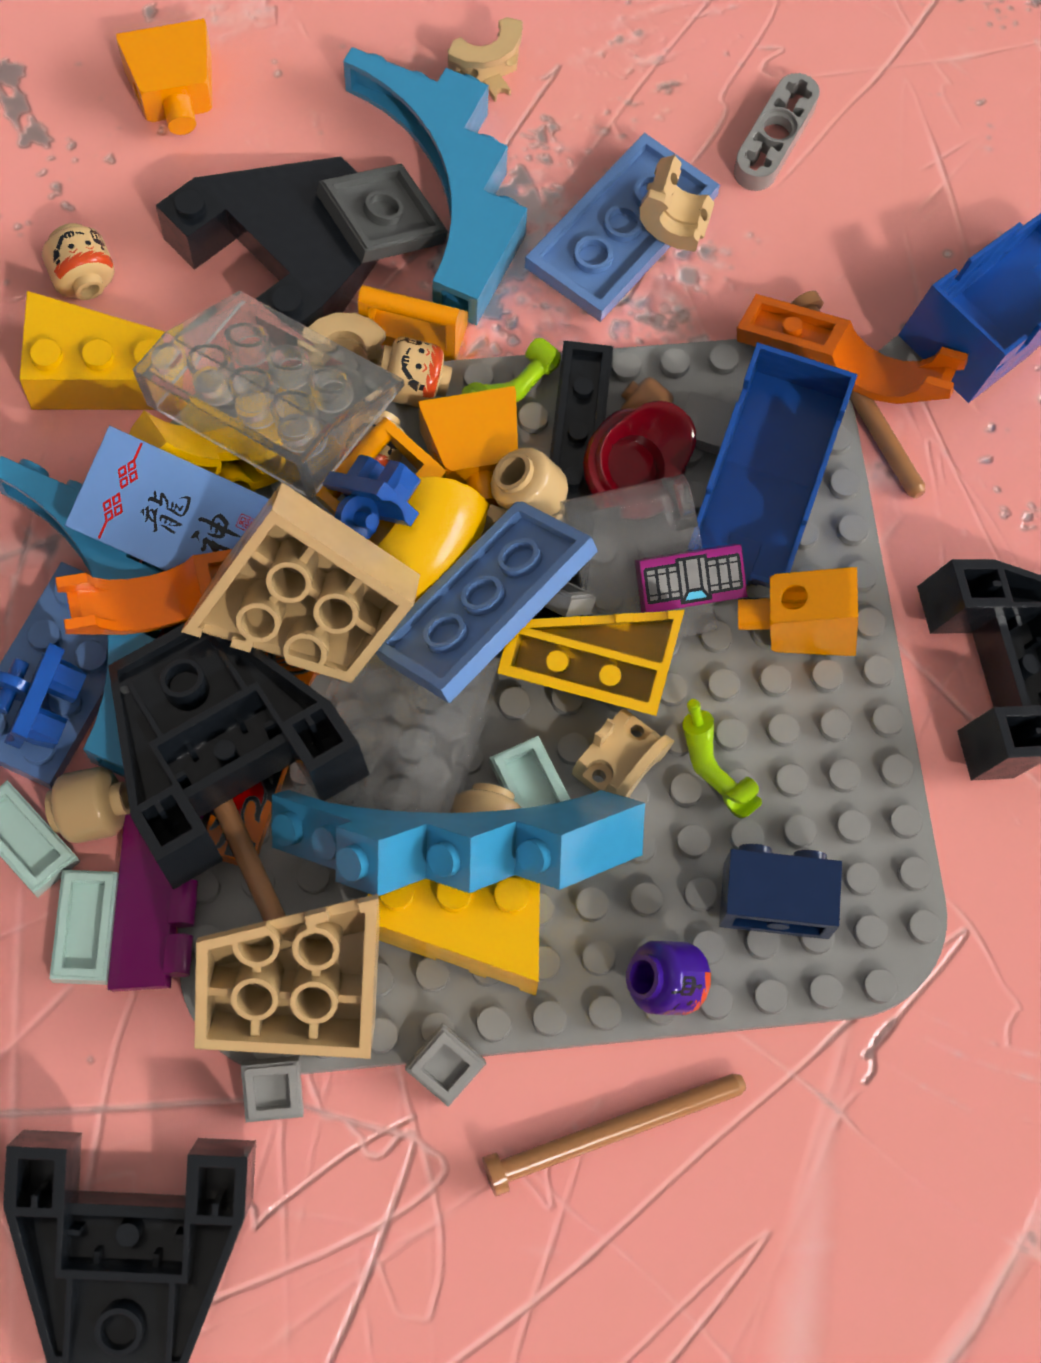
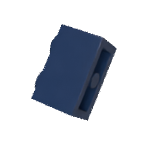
(781, 892)

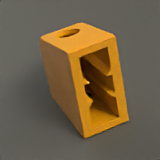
(170, 72)
(471, 434)
(807, 612)

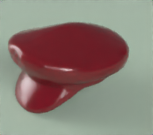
(639, 446)

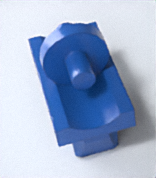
(374, 494)
(52, 677)

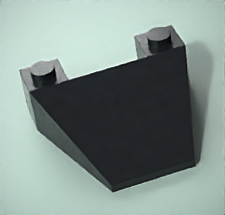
(280, 223)
(1004, 615)
(209, 725)
(119, 1269)

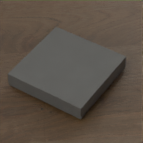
(381, 212)

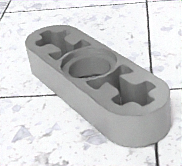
(776, 149)

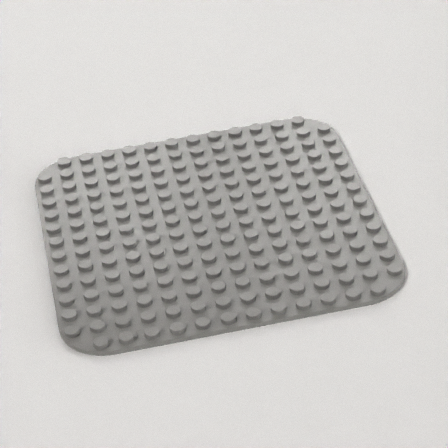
(813, 730)

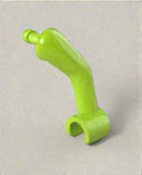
(543, 360)
(699, 732)

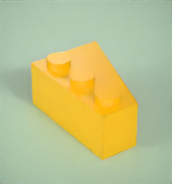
(81, 357)
(598, 657)
(482, 931)

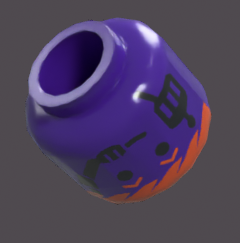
(668, 978)

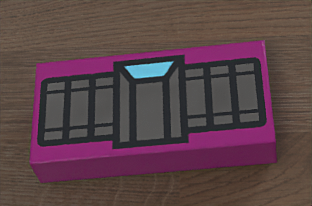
(691, 578)

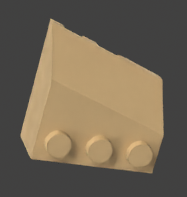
(306, 590)
(291, 983)

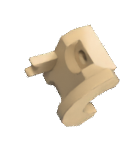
(490, 61)
(673, 213)
(353, 332)
(621, 756)

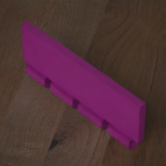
(147, 911)

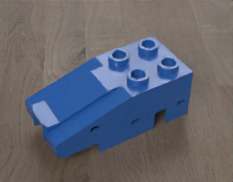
(985, 310)
(773, 459)

